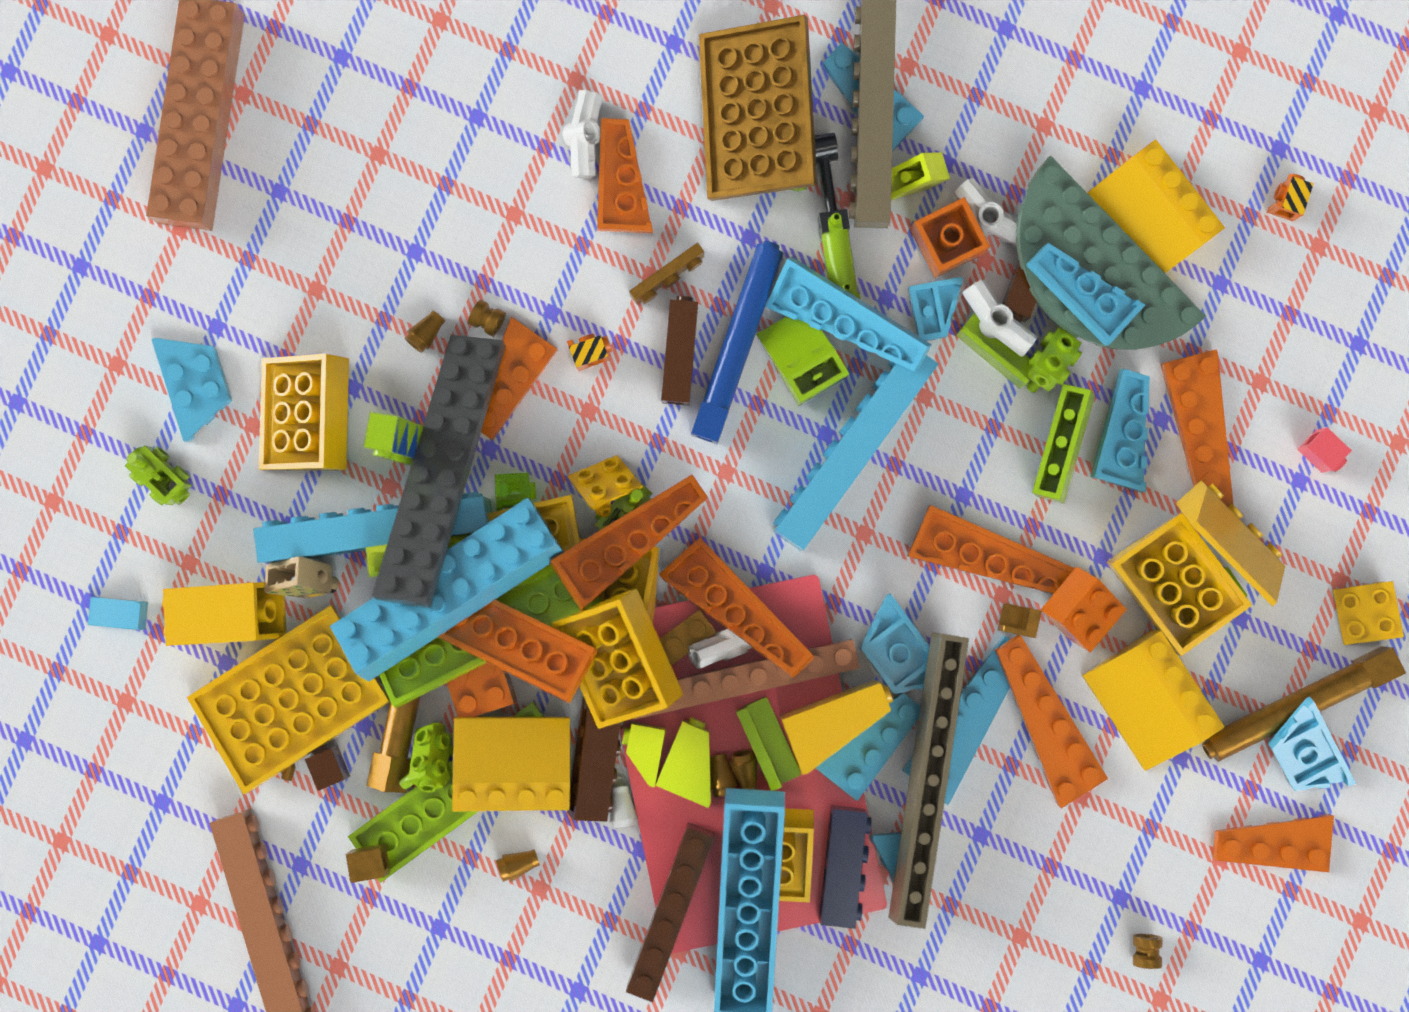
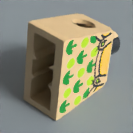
(310, 581)

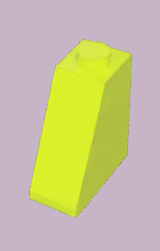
(688, 764)

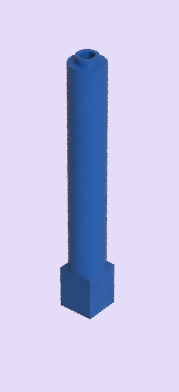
(737, 342)

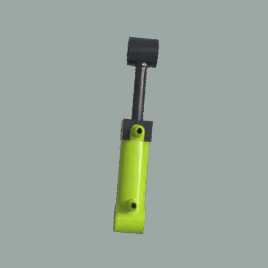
(834, 223)

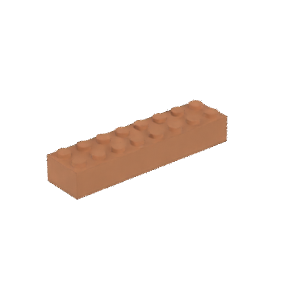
(195, 114)

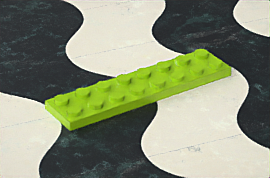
(439, 662)
(417, 819)

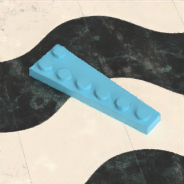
(826, 306)

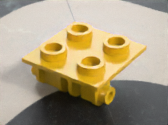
(604, 483)
(1368, 613)

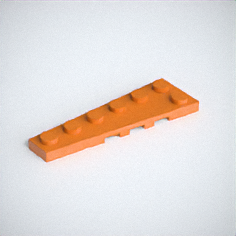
(1200, 419)
(972, 549)
(612, 551)
(723, 596)
(1057, 741)

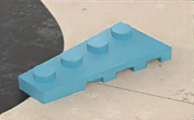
(840, 69)
(1094, 302)
(1122, 442)
(864, 756)

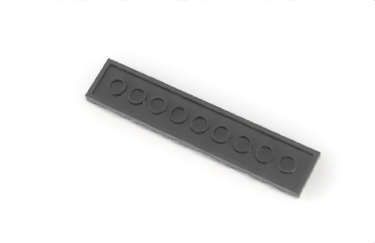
(439, 472)

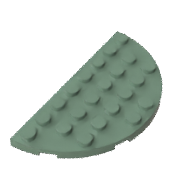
(1068, 218)

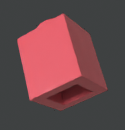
(1325, 450)

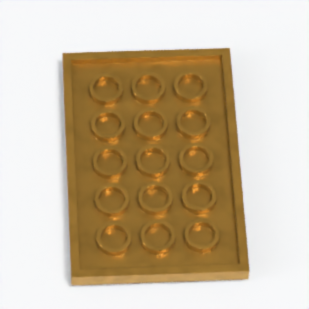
(758, 108)

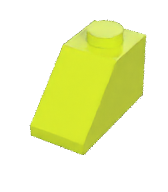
(918, 174)
(645, 748)

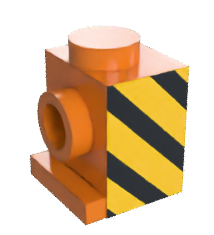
(1291, 198)
(590, 351)

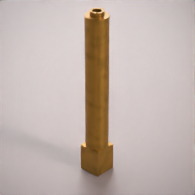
(1366, 671)
(392, 760)

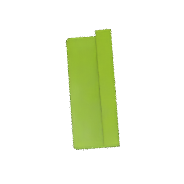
(995, 353)
(768, 743)

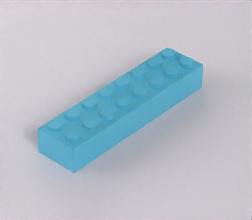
(851, 453)
(350, 533)
(470, 578)
(749, 900)

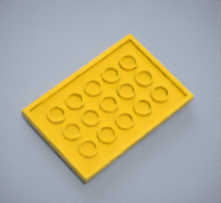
(285, 702)

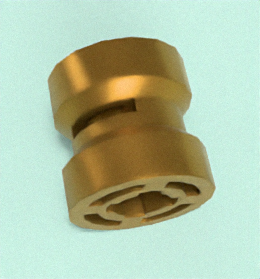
(487, 318)
(1147, 951)

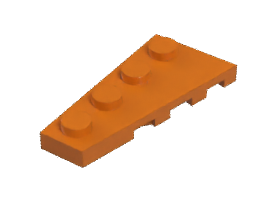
(620, 191)

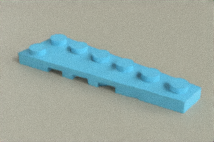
(977, 709)

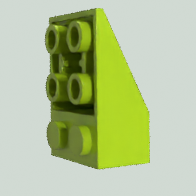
(802, 358)

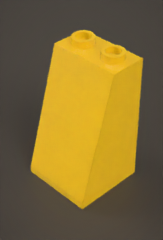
(222, 614)
(832, 722)

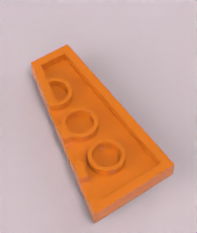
(520, 367)
(1286, 844)

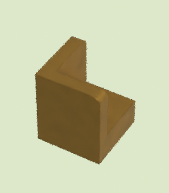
(1019, 620)
(368, 863)

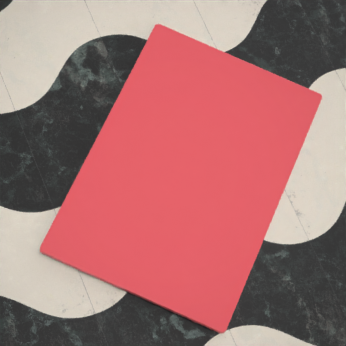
(664, 815)

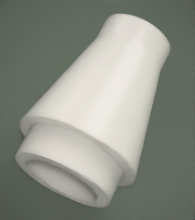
(623, 811)

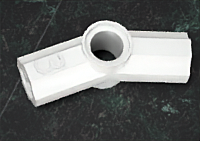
(583, 134)
(980, 203)
(1008, 330)
(721, 646)

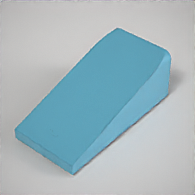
(118, 613)

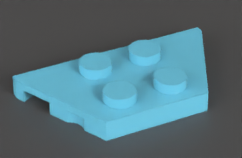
(193, 383)
(896, 648)
(1309, 751)

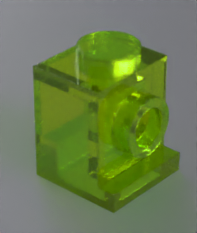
(509, 483)

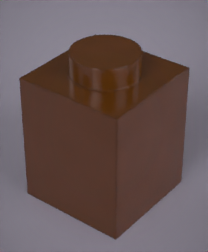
(327, 766)

